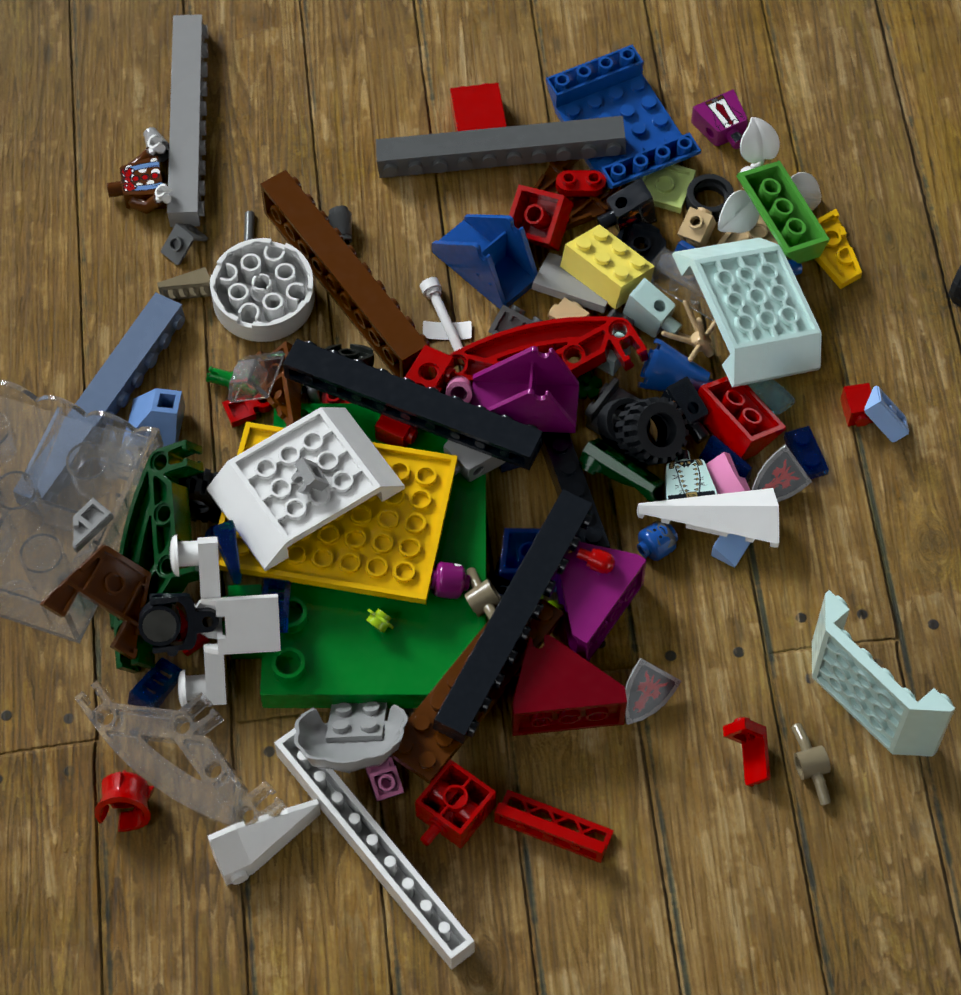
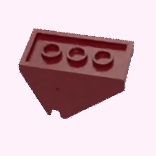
(564, 692)

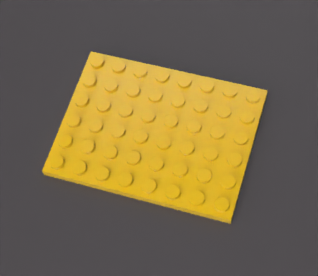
(376, 546)

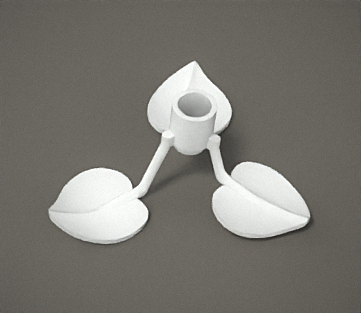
(760, 143)

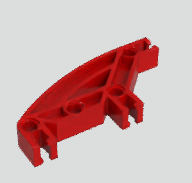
(572, 336)

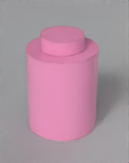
(459, 387)

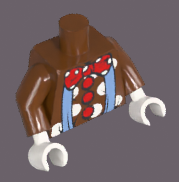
(142, 180)

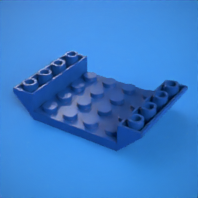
(613, 88)

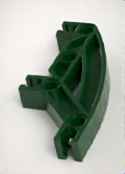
(154, 517)

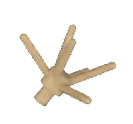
(699, 339)

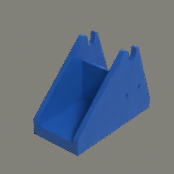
(490, 256)

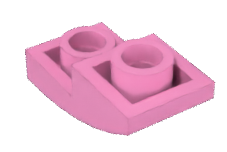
(725, 475)
(384, 780)

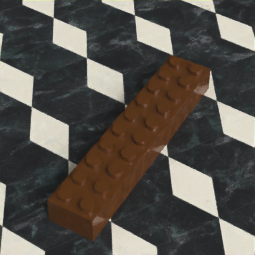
(342, 273)

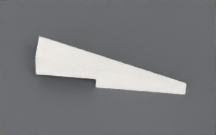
(743, 513)

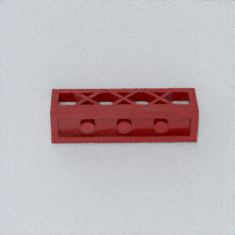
(552, 831)

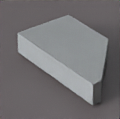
(89, 523)

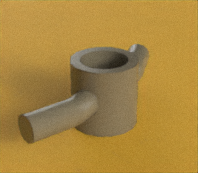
(482, 596)
(812, 763)

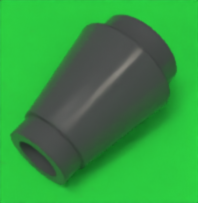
(341, 218)

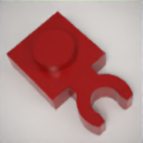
(244, 411)

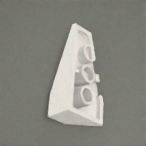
(244, 849)

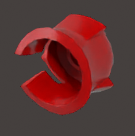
(125, 791)

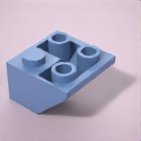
(161, 410)

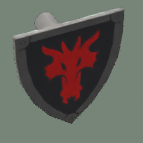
(782, 474)
(647, 691)

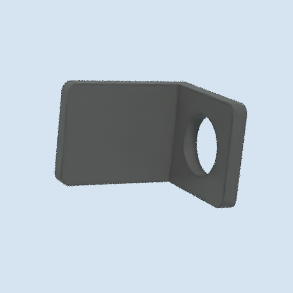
(180, 242)

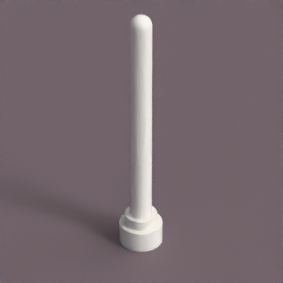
(432, 289)

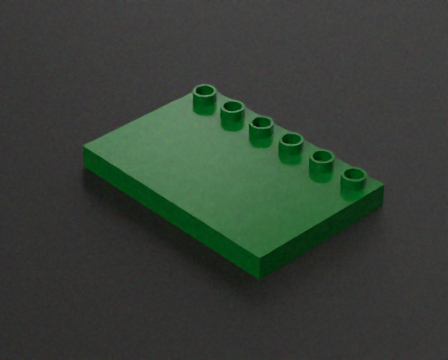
(340, 656)

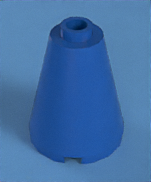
(668, 366)

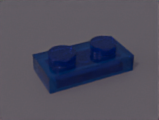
(806, 451)

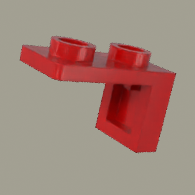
(754, 748)

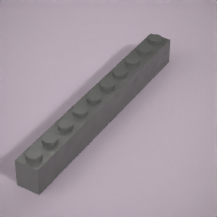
(501, 146)

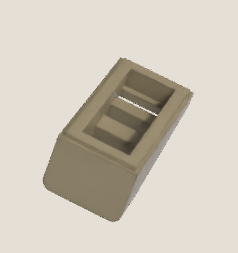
(186, 286)

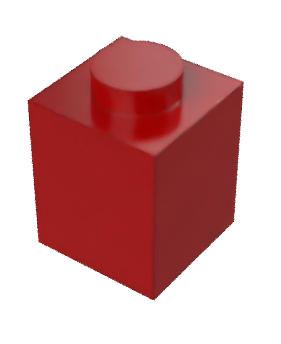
(854, 402)

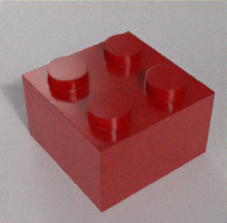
(541, 215)

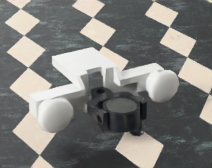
(249, 621)

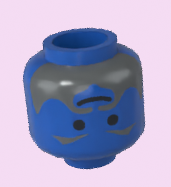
(657, 540)

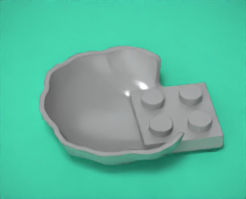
(353, 737)

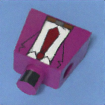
(721, 119)

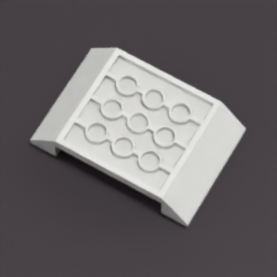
(266, 503)

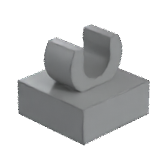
(311, 474)

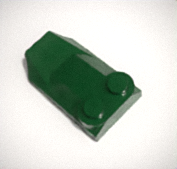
(605, 459)

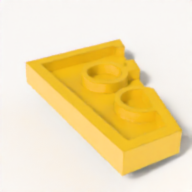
(838, 257)

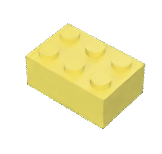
(605, 265)

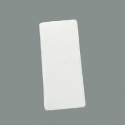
(435, 330)

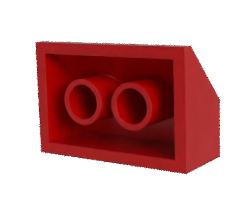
(739, 417)

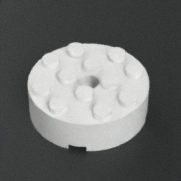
(262, 290)

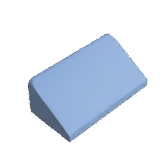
(886, 415)
(730, 549)

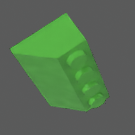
(785, 211)

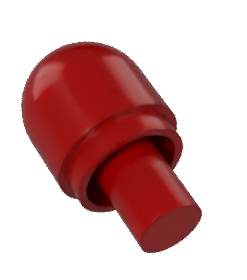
(597, 560)

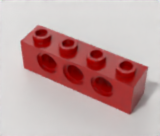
(428, 364)

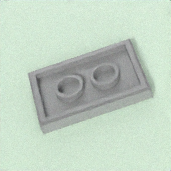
(560, 284)

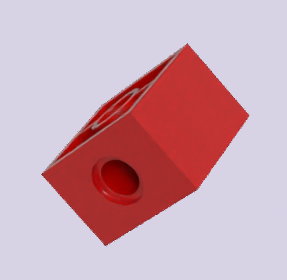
(454, 805)

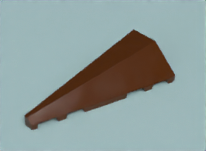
(285, 392)

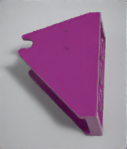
(530, 390)
(596, 599)

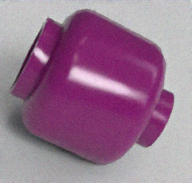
(449, 580)

